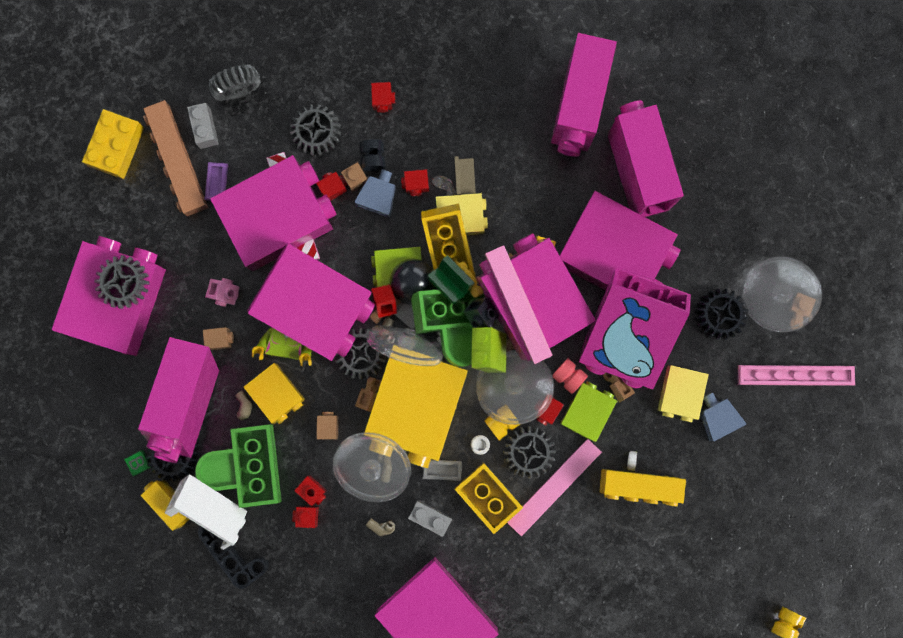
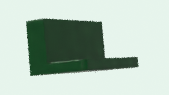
(451, 280)

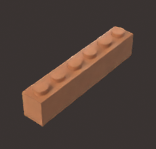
(175, 157)

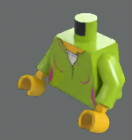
(280, 345)

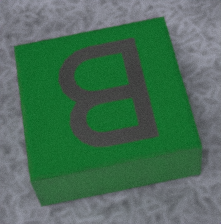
(137, 463)

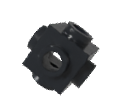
(481, 313)

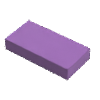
(216, 179)

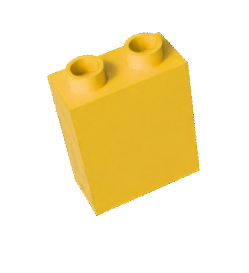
(417, 407)

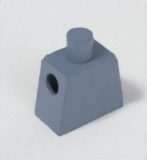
(377, 194)
(720, 417)

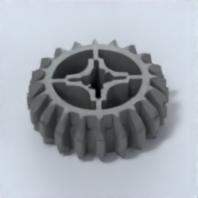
(234, 82)
(308, 127)
(116, 267)
(350, 367)
(524, 468)

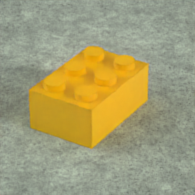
(113, 144)
(488, 498)

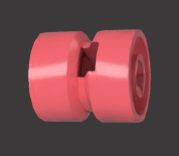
(571, 377)

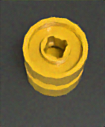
(498, 428)
(788, 624)

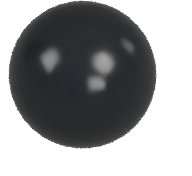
(410, 278)

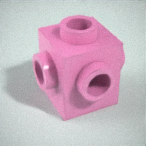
(222, 291)

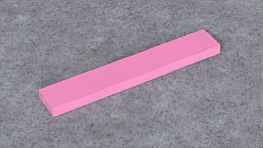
(518, 304)
(796, 375)
(554, 487)

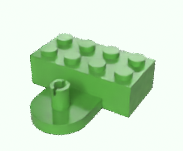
(437, 314)
(248, 467)

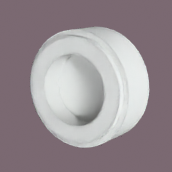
(480, 444)
(632, 460)

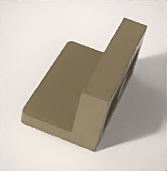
(464, 176)

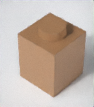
(354, 177)
(218, 338)
(327, 426)

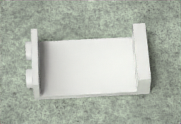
(208, 509)

